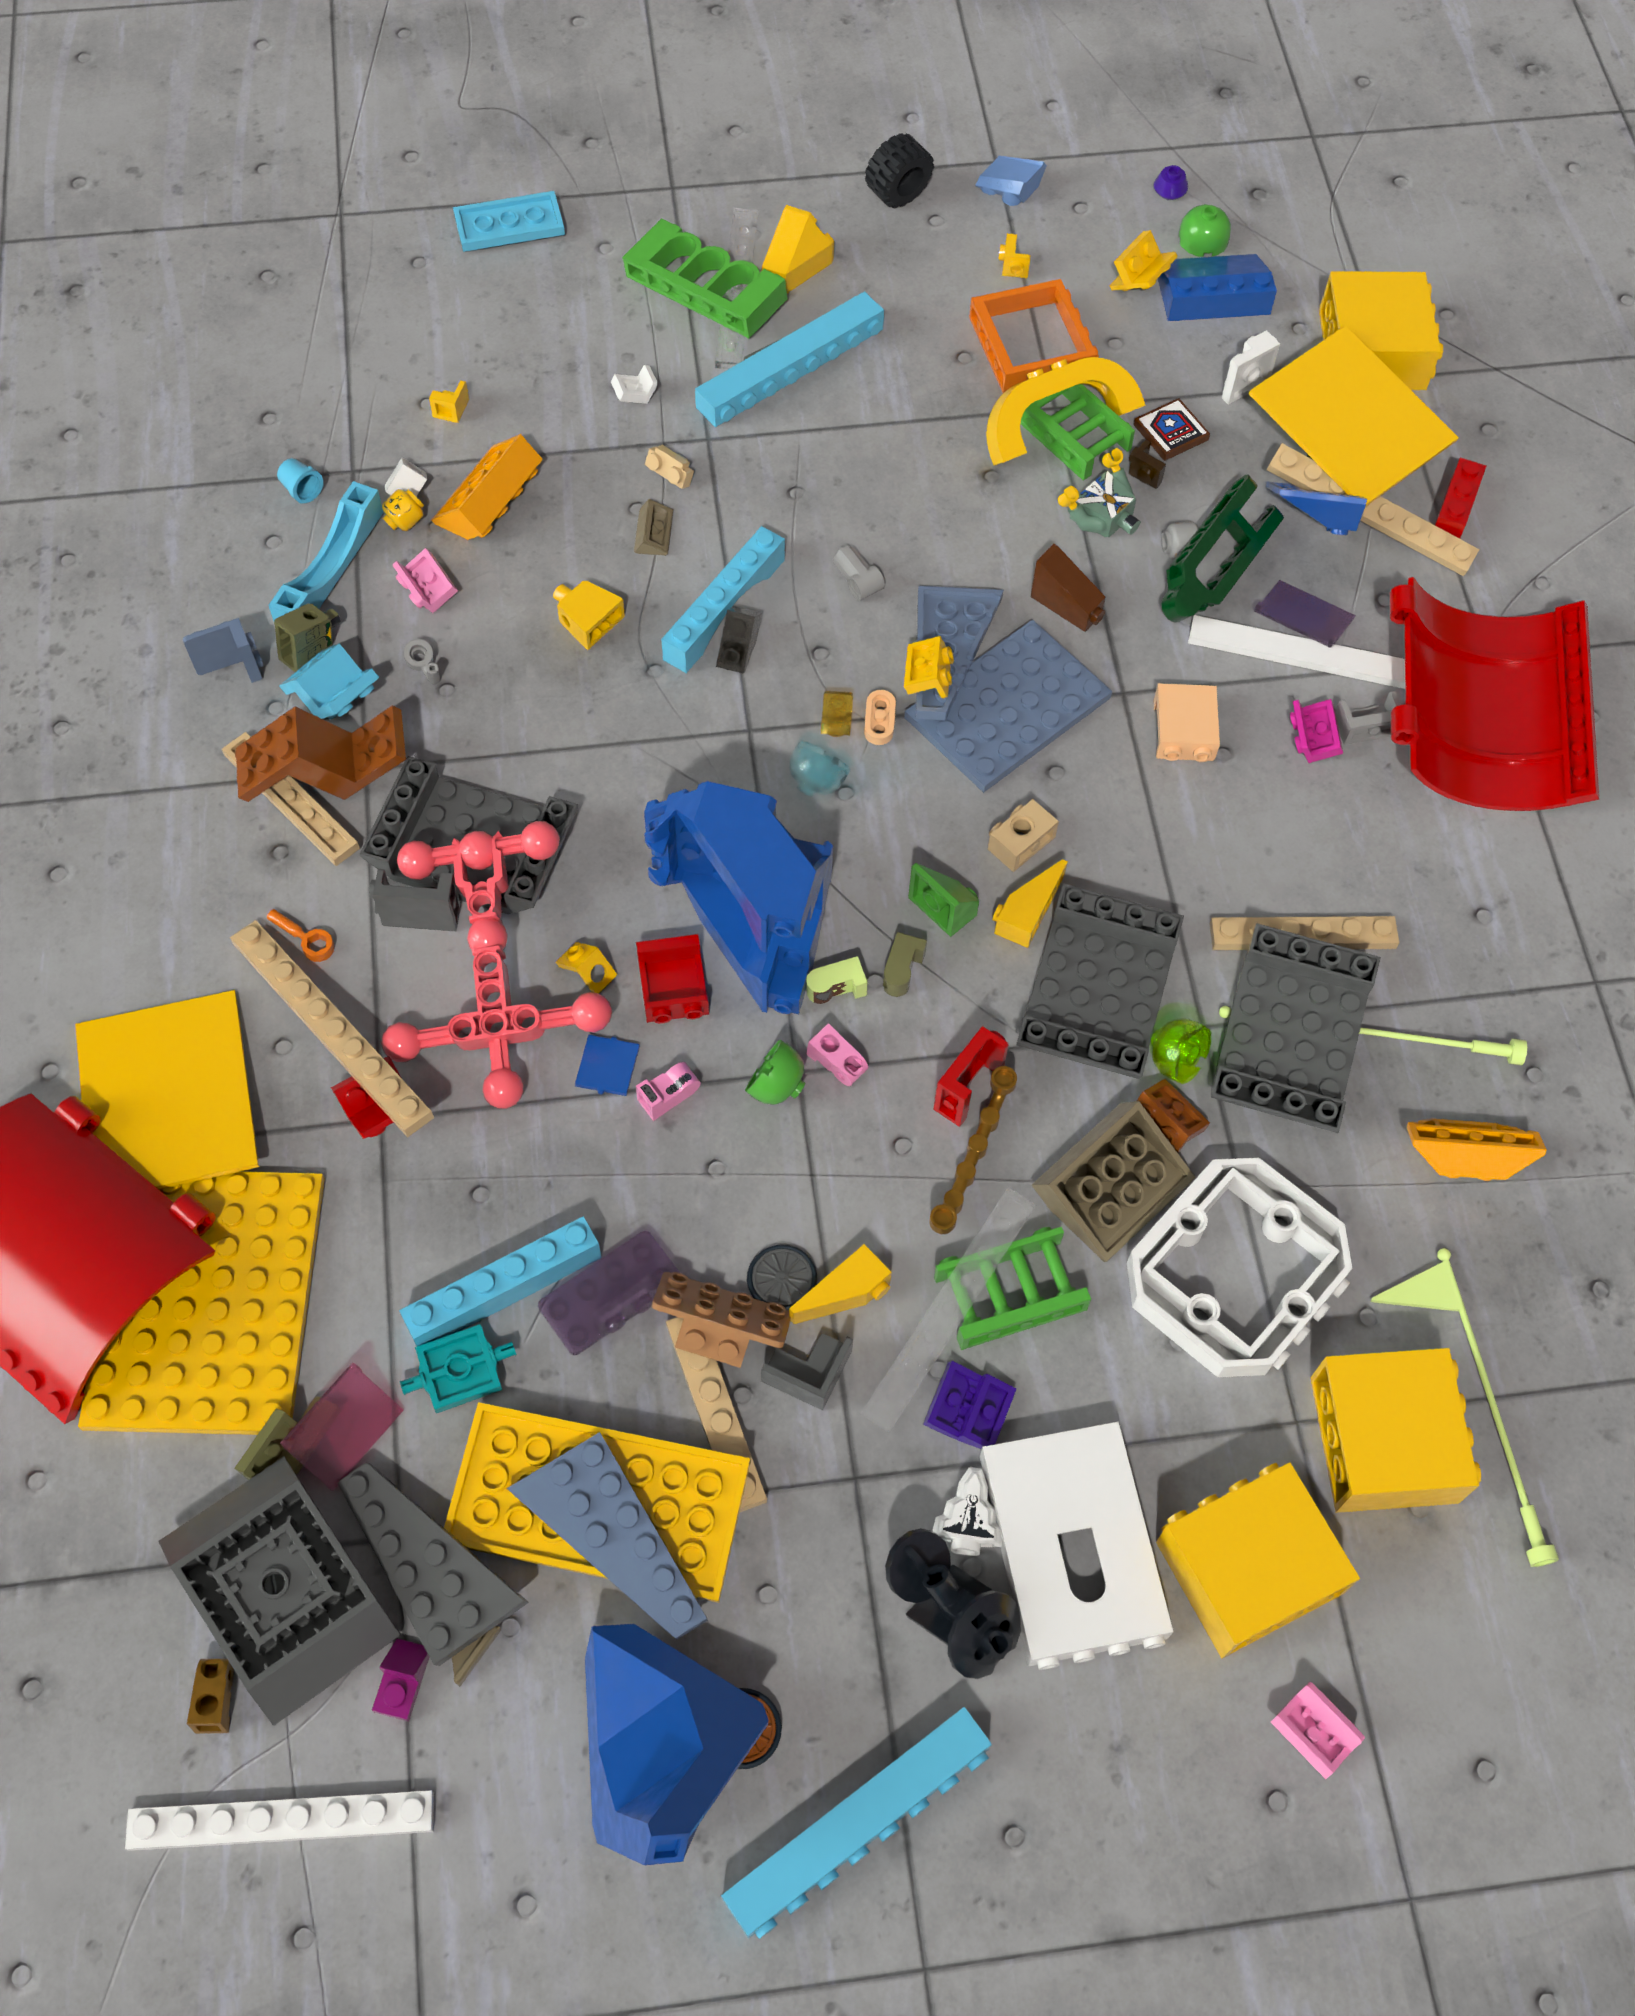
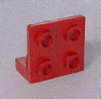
(361, 1108)

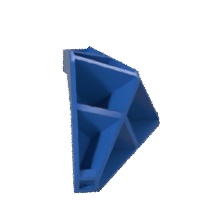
(659, 1742)

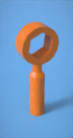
(307, 938)

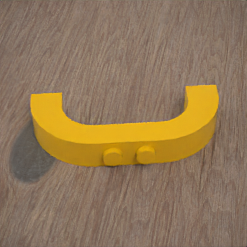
(1108, 377)

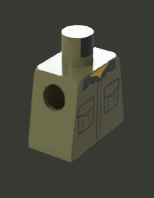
(304, 634)

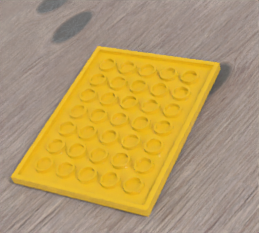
(227, 1333)

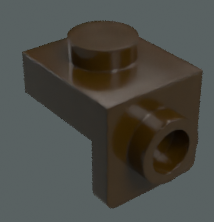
(1146, 467)

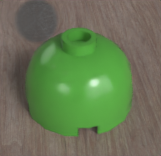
(1205, 230)
(778, 1075)

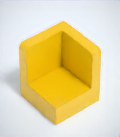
(449, 404)

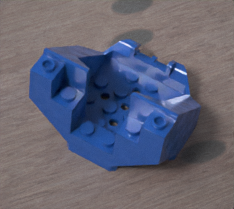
(747, 882)

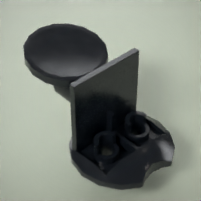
(951, 1604)

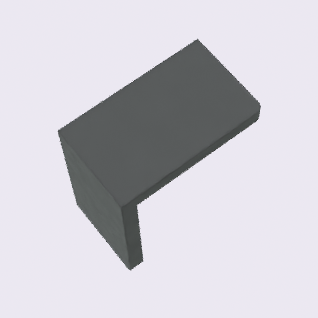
(812, 1379)

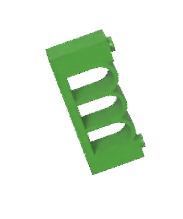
(666, 242)

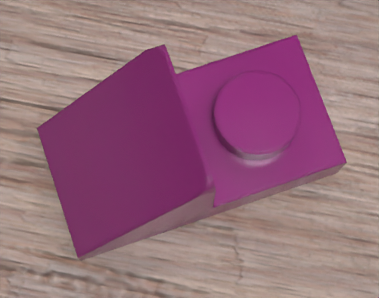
(401, 1679)

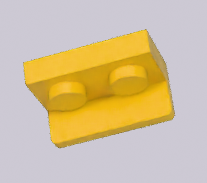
(928, 666)

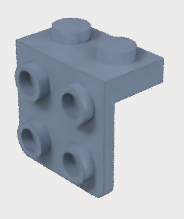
(223, 647)

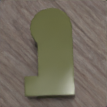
(897, 971)

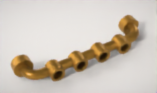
(944, 1216)

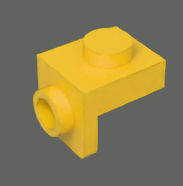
(1013, 263)

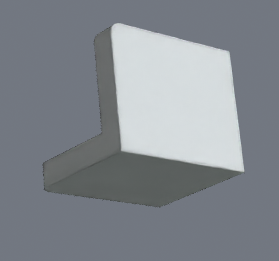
(406, 477)

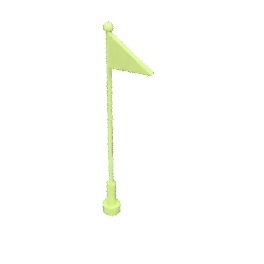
(1514, 1051)
(1439, 1290)

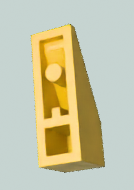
(1027, 906)
(845, 1288)

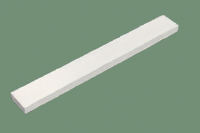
(1297, 651)

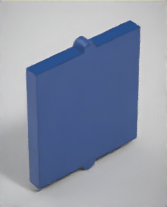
(607, 1065)

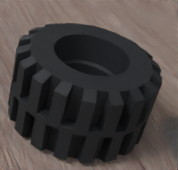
(899, 170)

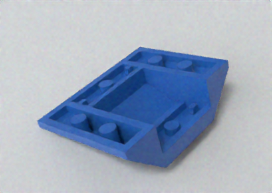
(1332, 510)

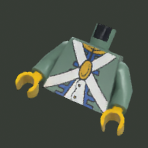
(1104, 503)

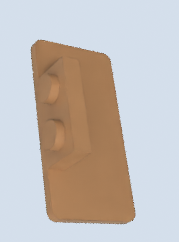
(718, 1320)

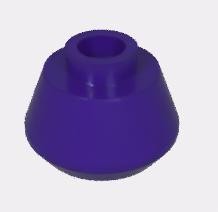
(1171, 183)

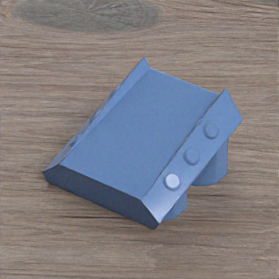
(1012, 178)

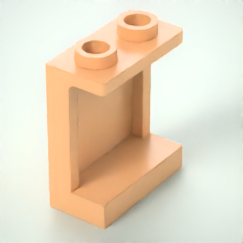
(1187, 722)

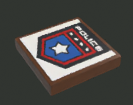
(1171, 429)

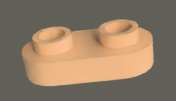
(880, 719)

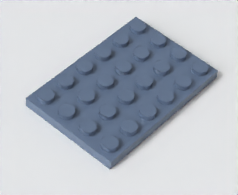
(1013, 706)

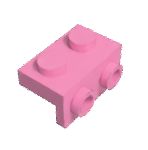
(426, 581)
(1318, 1729)

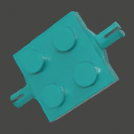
(458, 1368)

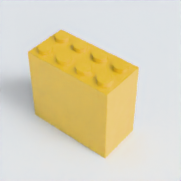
(1390, 316)
(1394, 1430)
(1255, 1558)

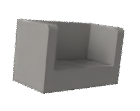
(1367, 722)

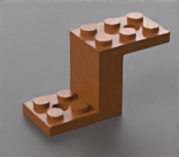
(320, 753)

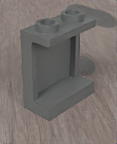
(417, 906)

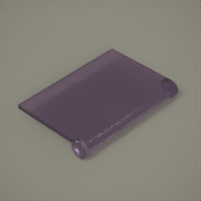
(1305, 613)

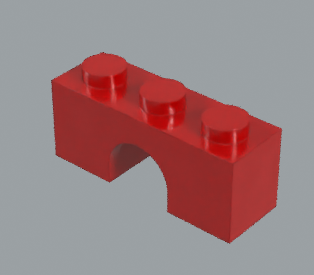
(1460, 496)

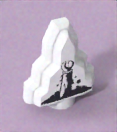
(969, 1517)

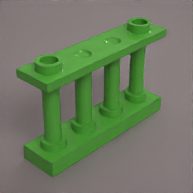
(1065, 443)
(1037, 1309)

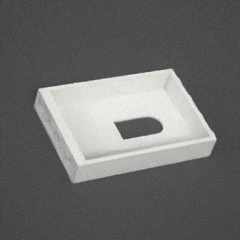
(1064, 1487)

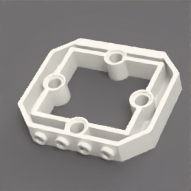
(1271, 1197)

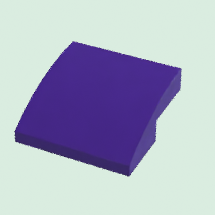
(969, 1406)

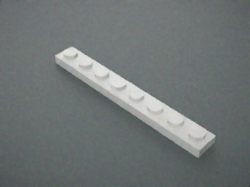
(279, 1820)

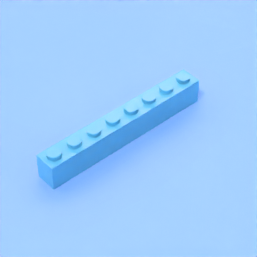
(789, 359)
(855, 1823)

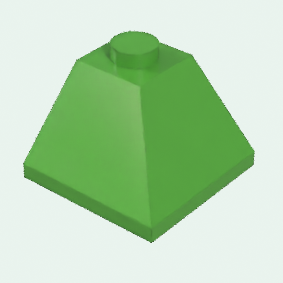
(942, 898)

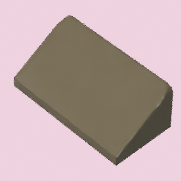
(653, 529)

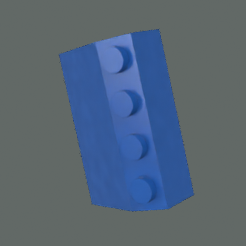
(1217, 288)

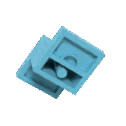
(330, 682)

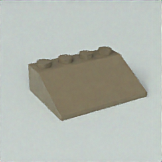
(1114, 1180)

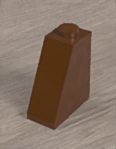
(1067, 590)

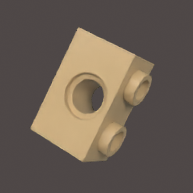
(1016, 849)

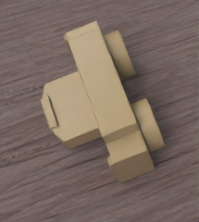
(670, 466)

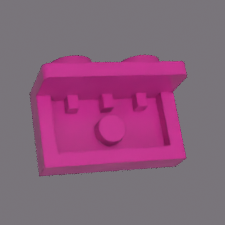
(1317, 730)

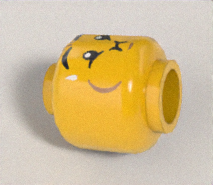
(402, 510)

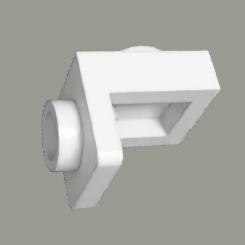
(635, 388)

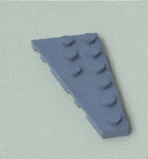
(962, 622)
(601, 1517)

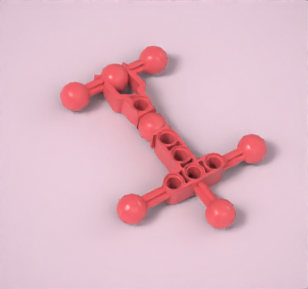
(487, 941)

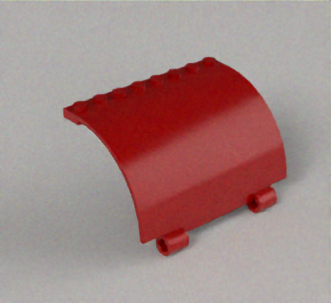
(1497, 704)
(78, 1247)

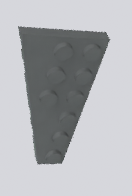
(435, 1576)

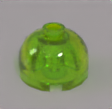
(1179, 1048)

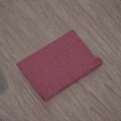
(341, 1427)

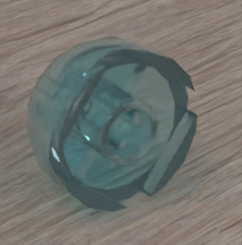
(816, 770)

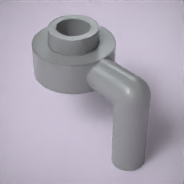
(426, 665)

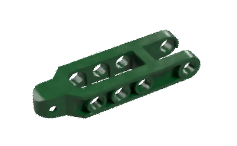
(1185, 591)

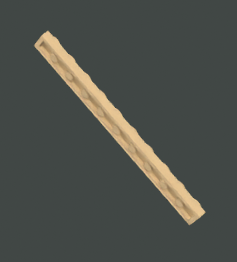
(333, 1029)

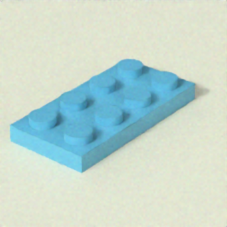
(508, 221)

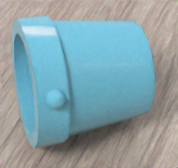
(300, 480)

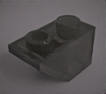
(738, 639)

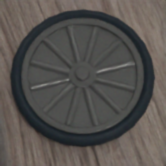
(781, 1275)

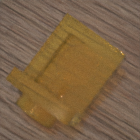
(837, 713)

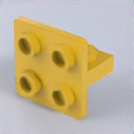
(1141, 264)

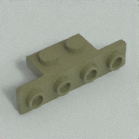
(266, 1446)

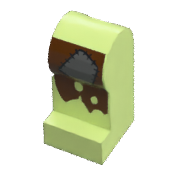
(836, 980)

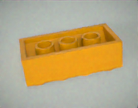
(489, 488)

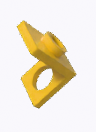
(582, 959)

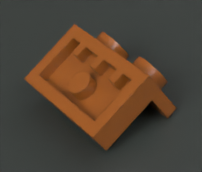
(1173, 1114)

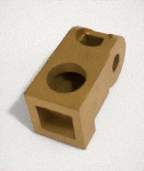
(211, 1697)

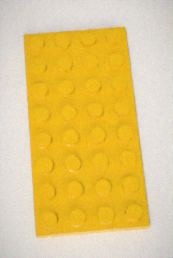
(684, 1489)

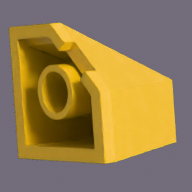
(798, 248)

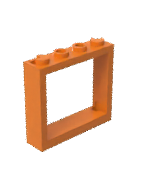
(1018, 299)

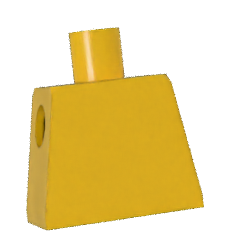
(588, 611)

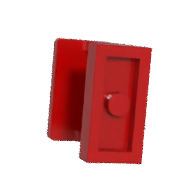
(672, 978)
(952, 1095)

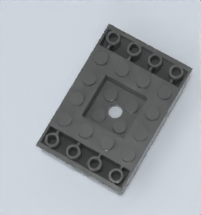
(311, 1630)

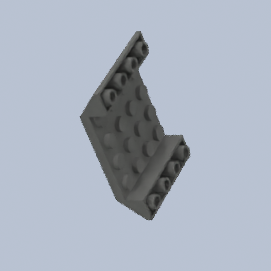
(440, 809)
(1101, 981)
(1294, 1027)

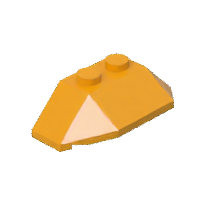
(1475, 1148)

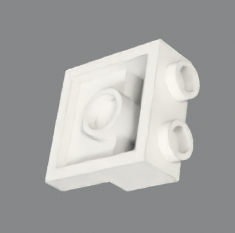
(1251, 366)

